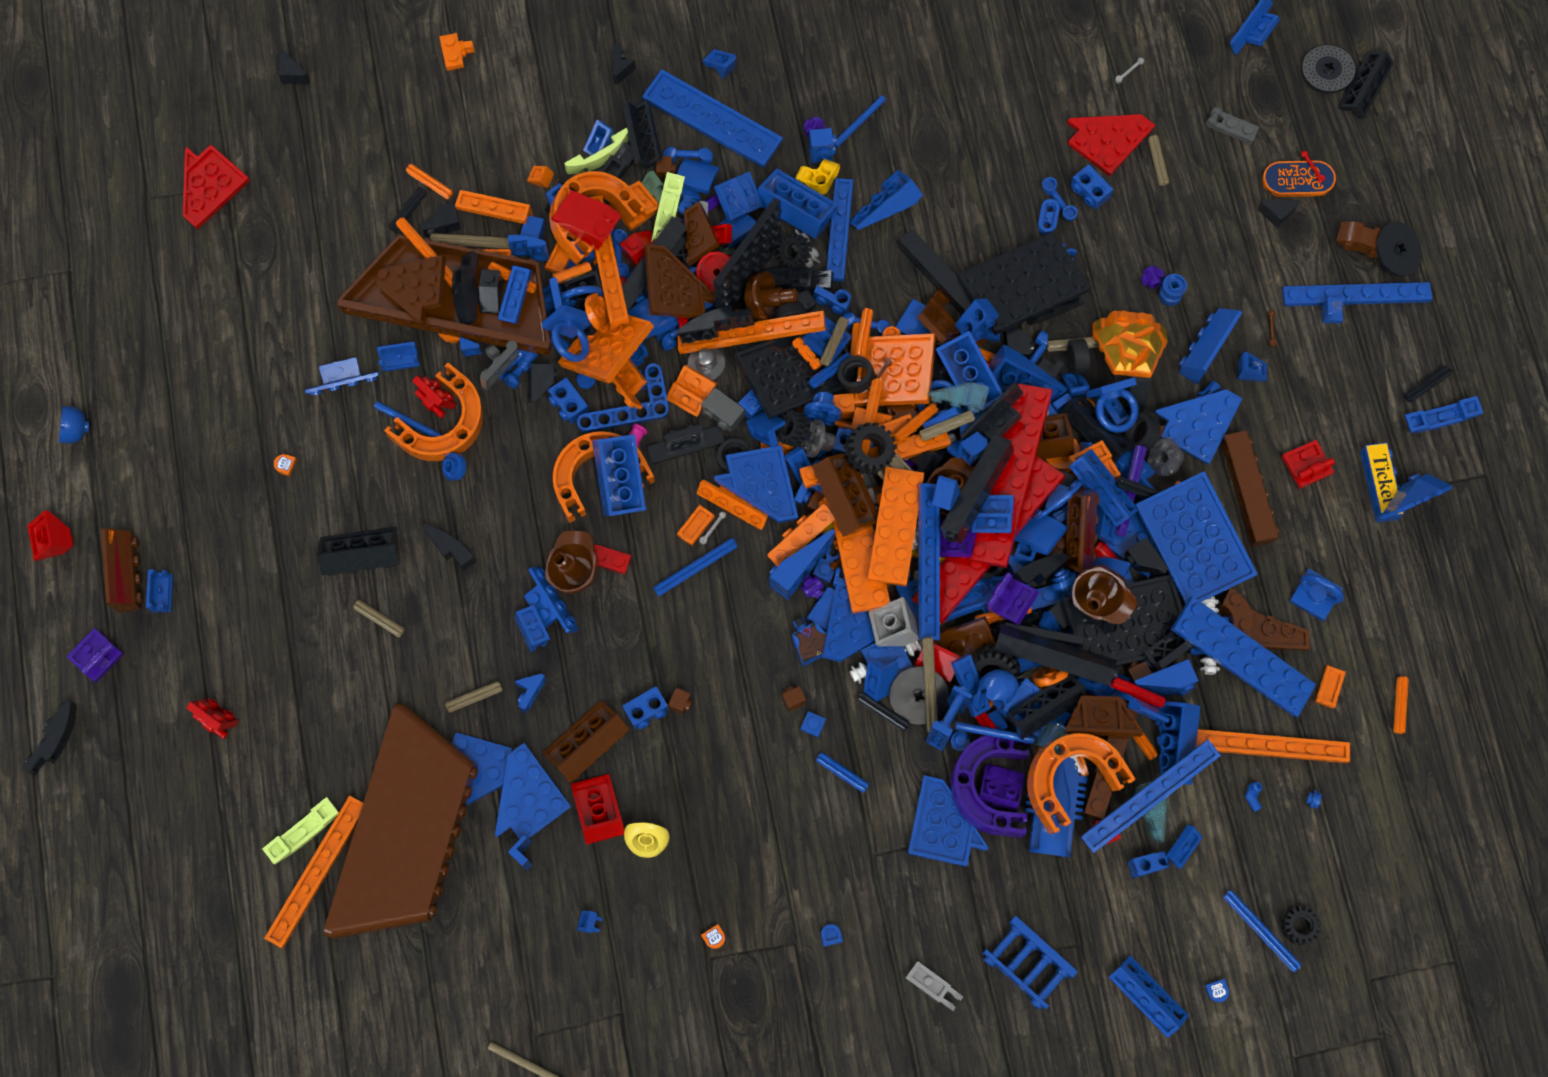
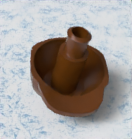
(764, 297)
(954, 469)
(572, 562)
(1103, 595)

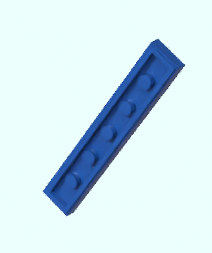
(840, 228)

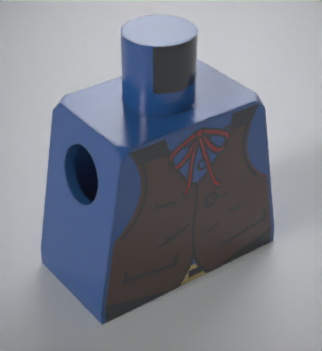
(808, 641)

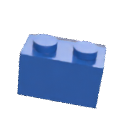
(1171, 680)

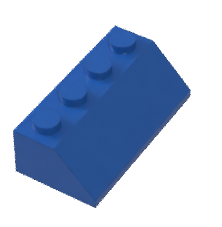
(799, 203)
(1209, 344)
(967, 364)
(619, 475)

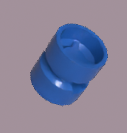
(1172, 289)

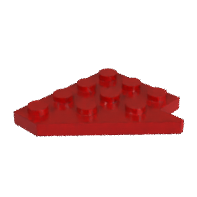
(1108, 139)
(208, 184)

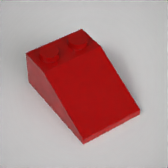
(586, 218)
(597, 809)

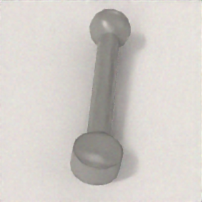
(1118, 79)
(703, 540)

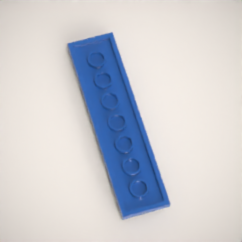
(712, 118)
(1243, 656)

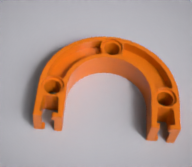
(594, 184)
(470, 423)
(571, 459)
(1046, 762)

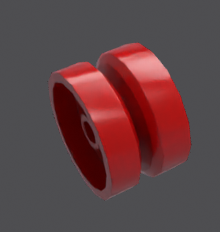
(710, 267)

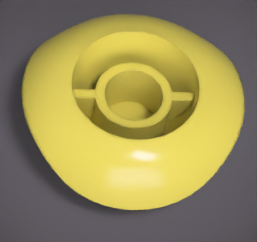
(646, 839)

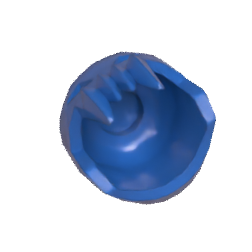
(999, 687)

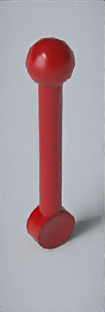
(1321, 178)

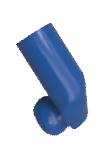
(1252, 795)

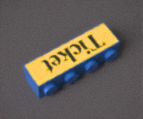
(1380, 478)

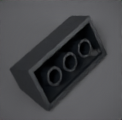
(358, 551)

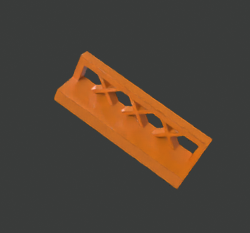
(493, 207)

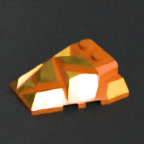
(1130, 342)

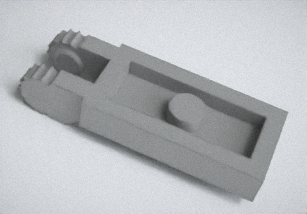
(932, 985)

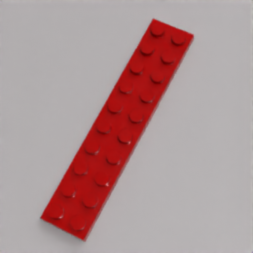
(1014, 480)
(959, 574)

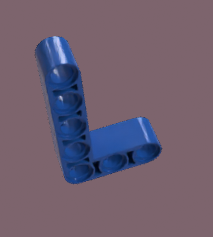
(613, 413)

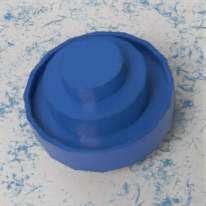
(454, 466)
(1063, 579)

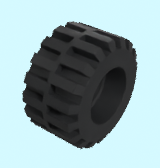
(881, 439)
(989, 656)

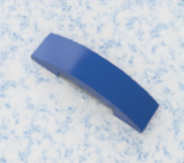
(1444, 416)

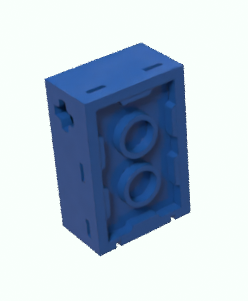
(1025, 691)

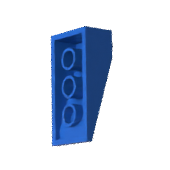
(790, 572)

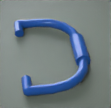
(1061, 500)

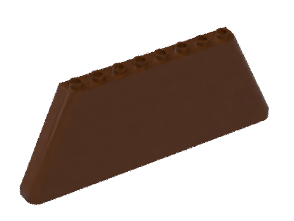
(370, 302)
(403, 830)

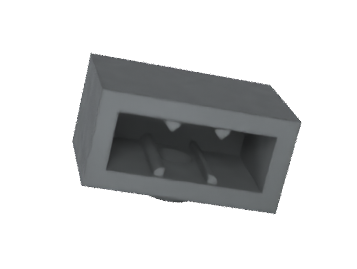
(722, 410)

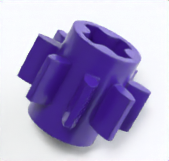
(813, 124)
(1152, 277)
(812, 586)

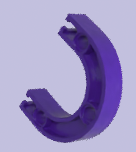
(965, 795)

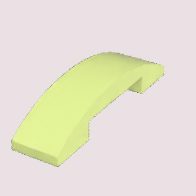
(598, 159)
(668, 201)
(302, 832)

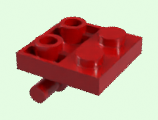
(433, 396)
(1308, 464)
(212, 716)

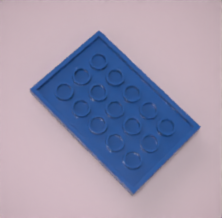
(1196, 539)

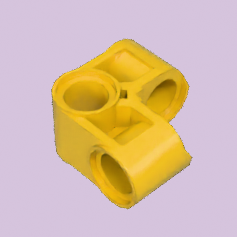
(825, 173)

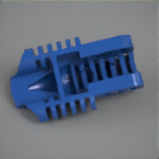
(1066, 789)

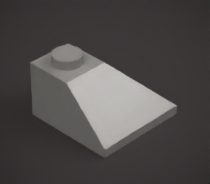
(894, 624)

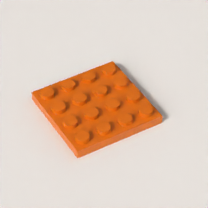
(608, 349)
(911, 369)

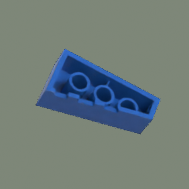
(1178, 735)

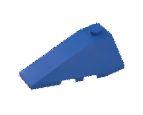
(896, 195)
(1012, 367)
(1415, 492)

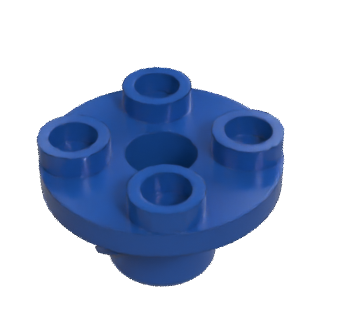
(823, 409)

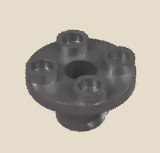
(708, 362)
(817, 439)
(1165, 457)

